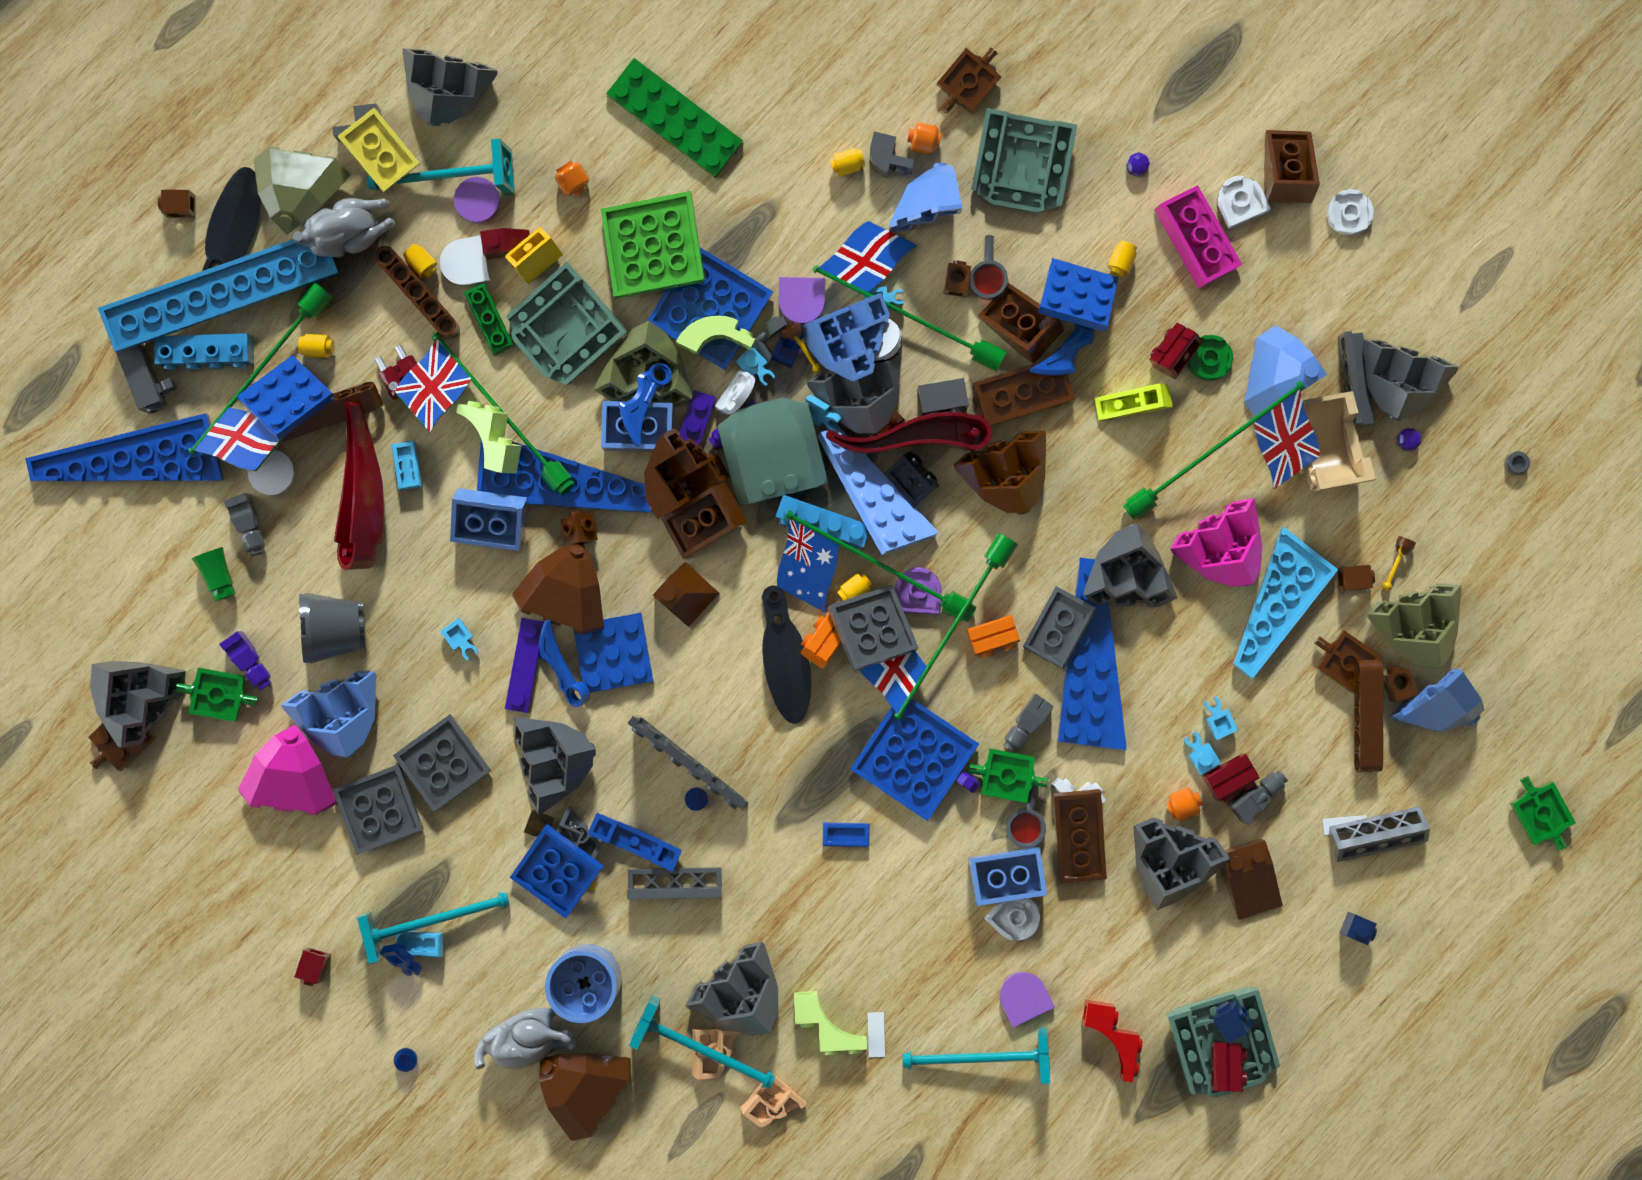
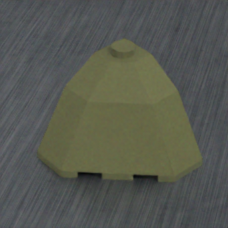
(295, 184)
(635, 355)
(1421, 624)

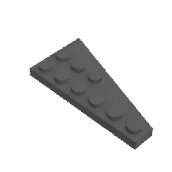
(680, 757)

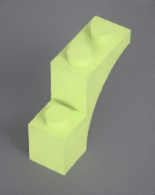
(499, 452)
(831, 1038)

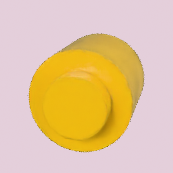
(847, 162)
(1122, 259)
(420, 261)
(316, 346)
(854, 587)

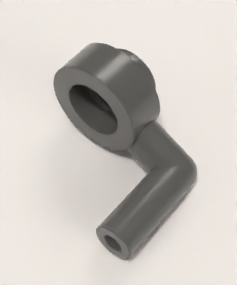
(774, 327)

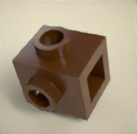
(579, 528)

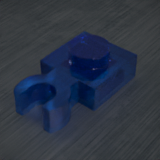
(785, 352)
(400, 957)

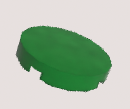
(1211, 359)

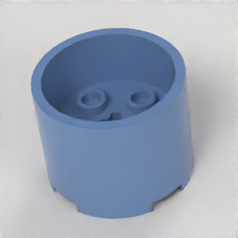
(565, 987)

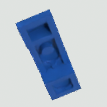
(635, 841)

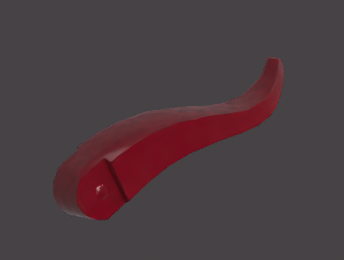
(942, 429)
(362, 499)

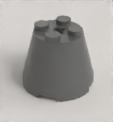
(329, 626)

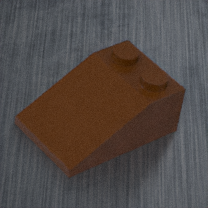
(1290, 166)
(1020, 325)
(704, 520)
(1251, 879)

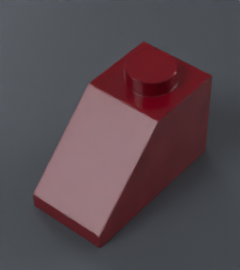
(500, 241)

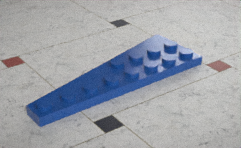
(139, 455)
(592, 486)
(1091, 690)

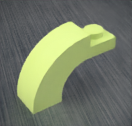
(713, 328)

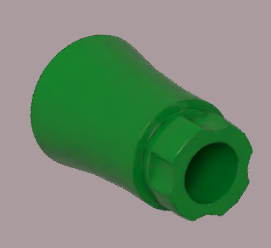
(215, 573)

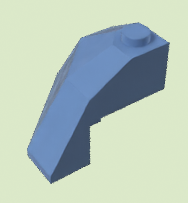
(927, 198)
(849, 337)
(1276, 368)
(1444, 705)
(336, 714)

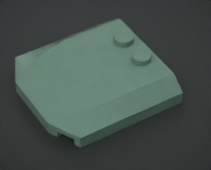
(1023, 161)
(564, 326)
(772, 450)
(1195, 1030)

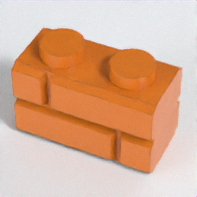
(992, 636)
(823, 643)

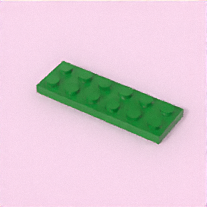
(674, 117)

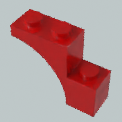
(1102, 1017)

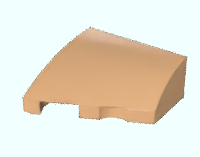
(717, 1039)
(771, 1103)

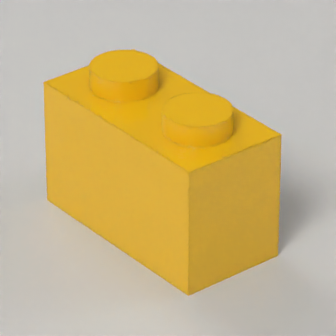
(533, 255)

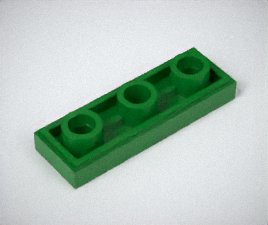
(495, 330)

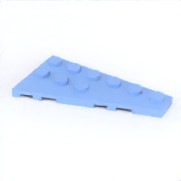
(880, 504)

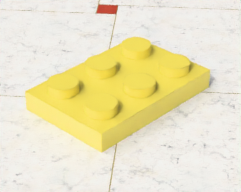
(378, 150)

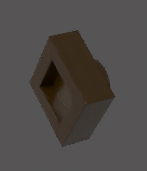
(537, 822)

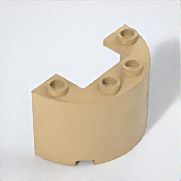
(1339, 446)

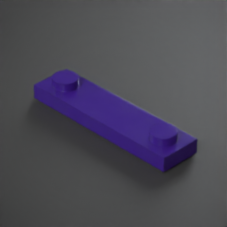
(524, 666)

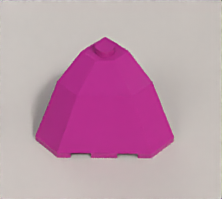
(1225, 545)
(287, 776)

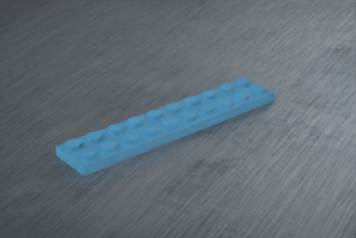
(213, 293)

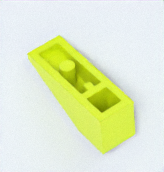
(1134, 402)

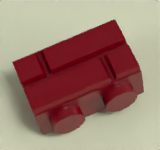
(1175, 350)
(1231, 777)
(1227, 1067)

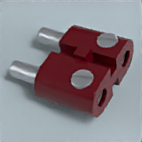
(392, 376)

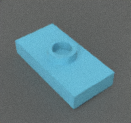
(407, 465)
(422, 943)

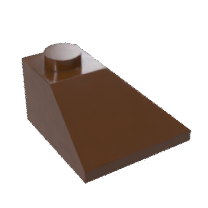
(686, 594)

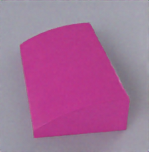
(1198, 236)

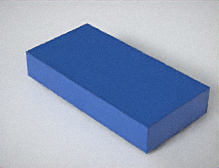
(846, 834)

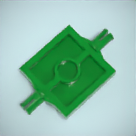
(217, 694)
(1008, 775)
(1543, 813)

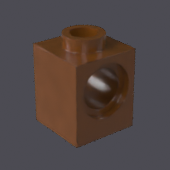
(177, 203)
(953, 288)
(1355, 578)
(1407, 690)

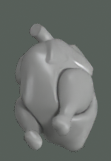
(345, 228)
(523, 1040)

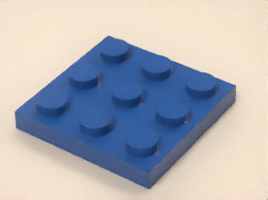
(1078, 295)
(285, 397)
(615, 655)
(556, 871)

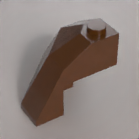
(1009, 472)
(679, 473)
(563, 590)
(582, 1089)

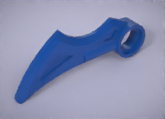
(1063, 359)
(636, 408)
(550, 653)

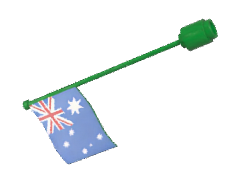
(811, 564)

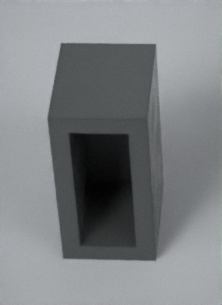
(943, 397)

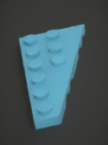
(1286, 592)

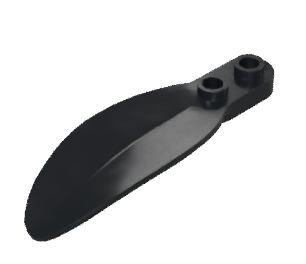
(233, 219)
(784, 666)

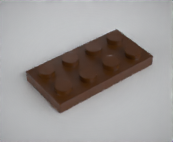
(1020, 394)
(1079, 836)

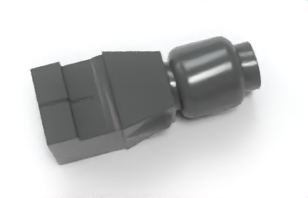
(246, 522)
(1027, 722)
(1257, 798)

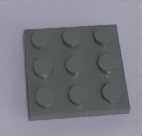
(872, 628)
(442, 763)
(378, 809)

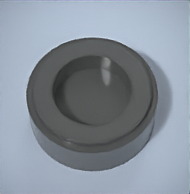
(1517, 463)

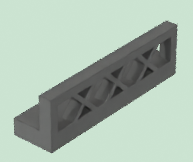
(1355, 375)
(1380, 841)
(674, 892)

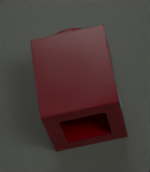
(312, 966)

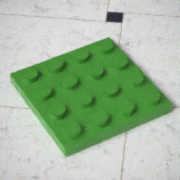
(653, 245)

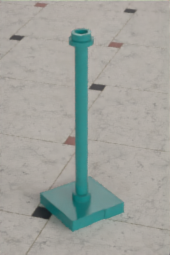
(501, 168)
(372, 936)
(649, 1024)
(1039, 1055)

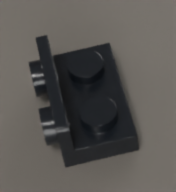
(912, 478)

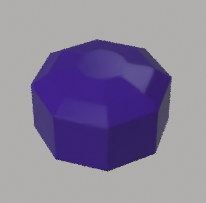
(1138, 164)
(1409, 439)
(968, 781)

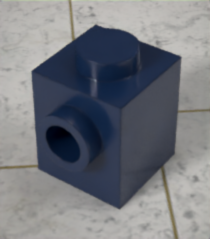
(1358, 928)
(1232, 1020)

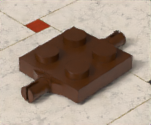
(969, 80)
(1341, 657)
(111, 752)

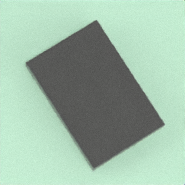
(1060, 627)

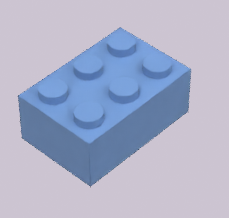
(615, 437)
(488, 519)
(1007, 876)

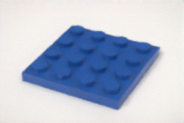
(723, 294)
(915, 758)

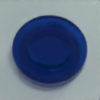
(696, 799)
(405, 1059)

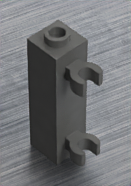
(143, 380)

